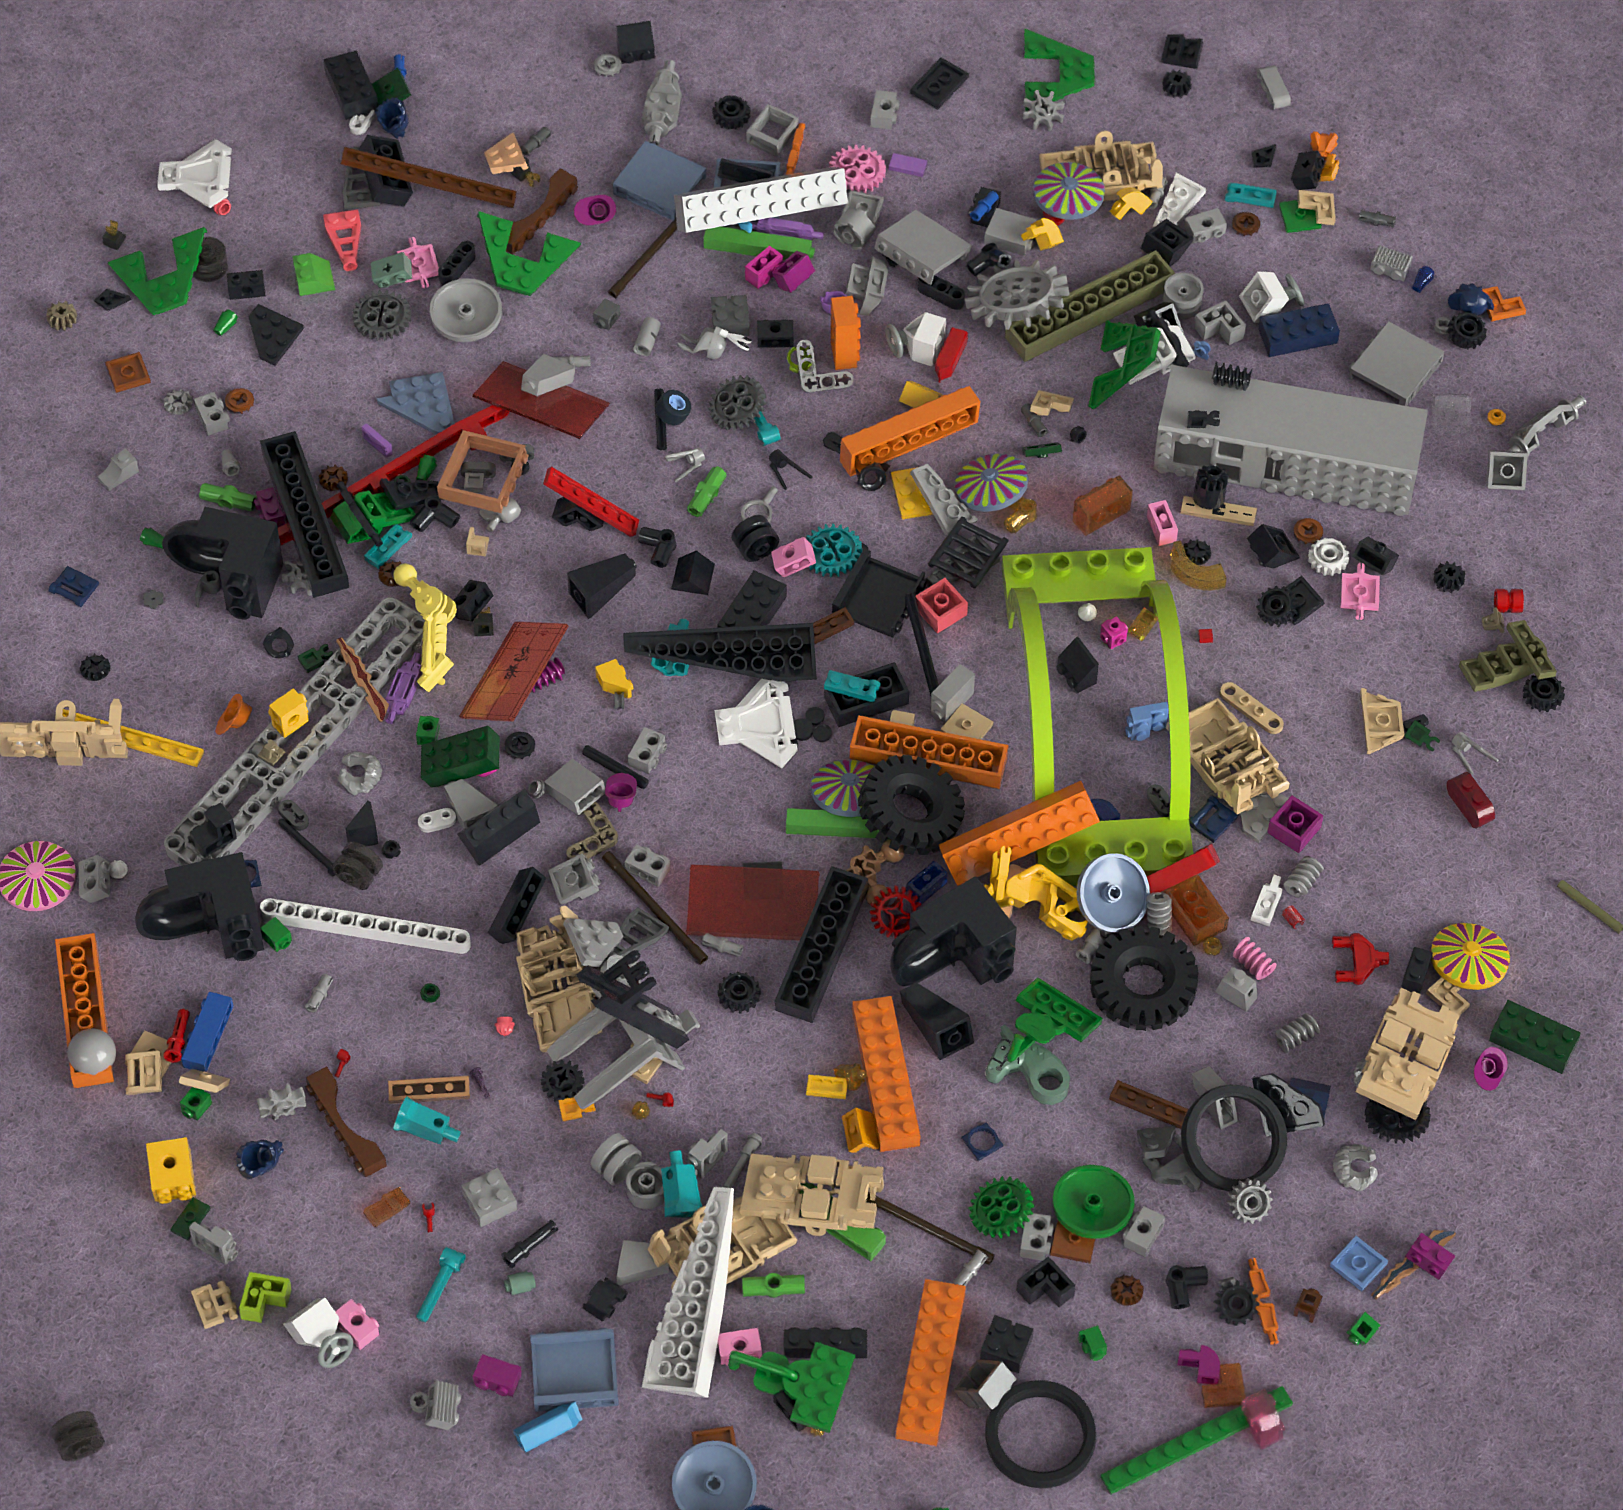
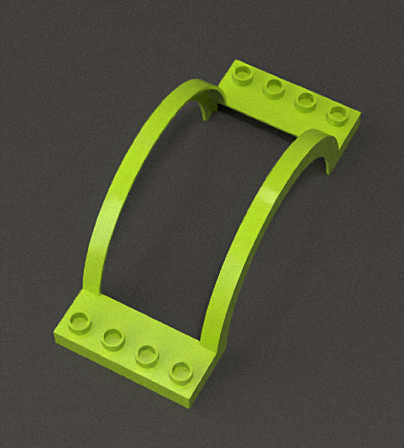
(1088, 577)

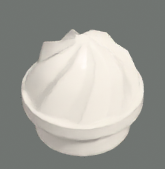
(1087, 612)
(118, 869)

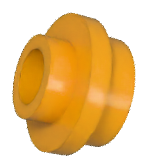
(1496, 420)

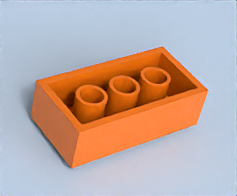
(845, 332)

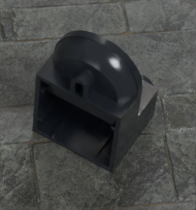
(235, 546)
(202, 899)
(953, 928)

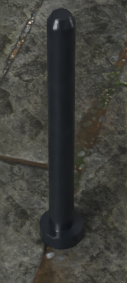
(307, 845)

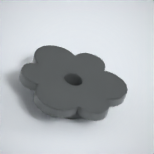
(153, 604)

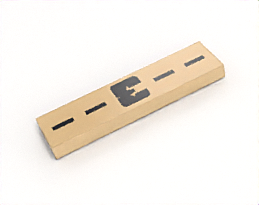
(1227, 512)

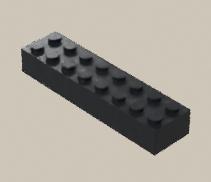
(821, 944)

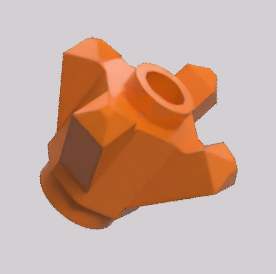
(1323, 143)

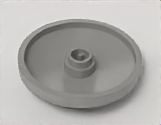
(466, 310)

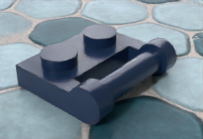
(76, 581)
(1217, 823)

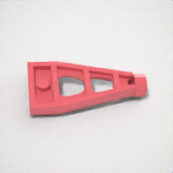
(341, 221)

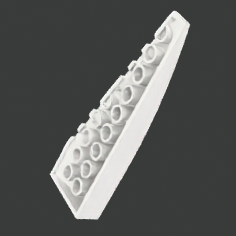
(687, 1337)

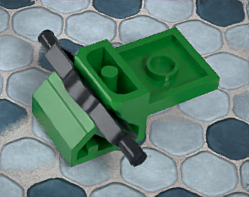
(366, 515)

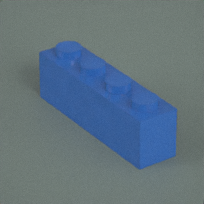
(207, 1031)

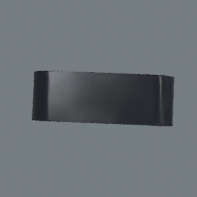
(457, 262)
(943, 292)

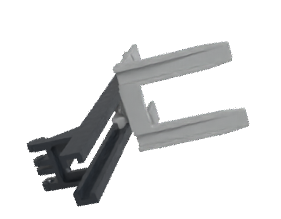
(640, 1017)

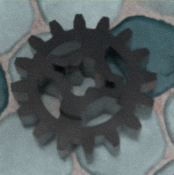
(557, 1074)

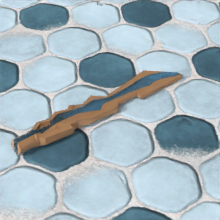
(1408, 1267)

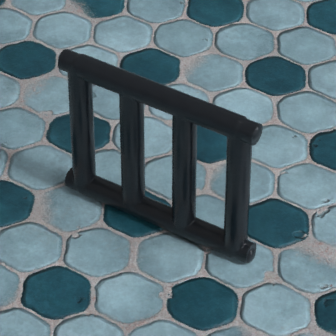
(983, 568)

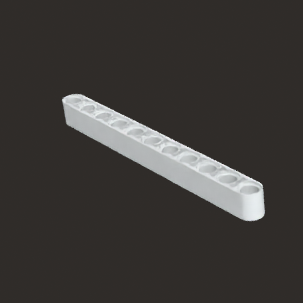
(374, 929)

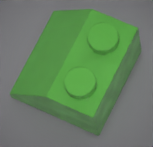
(312, 274)

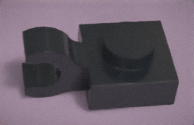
(1200, 419)

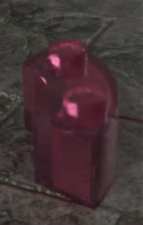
(1263, 1418)

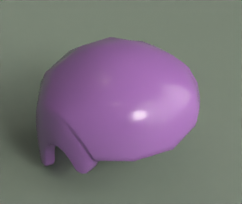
(826, 300)

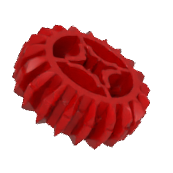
(898, 903)

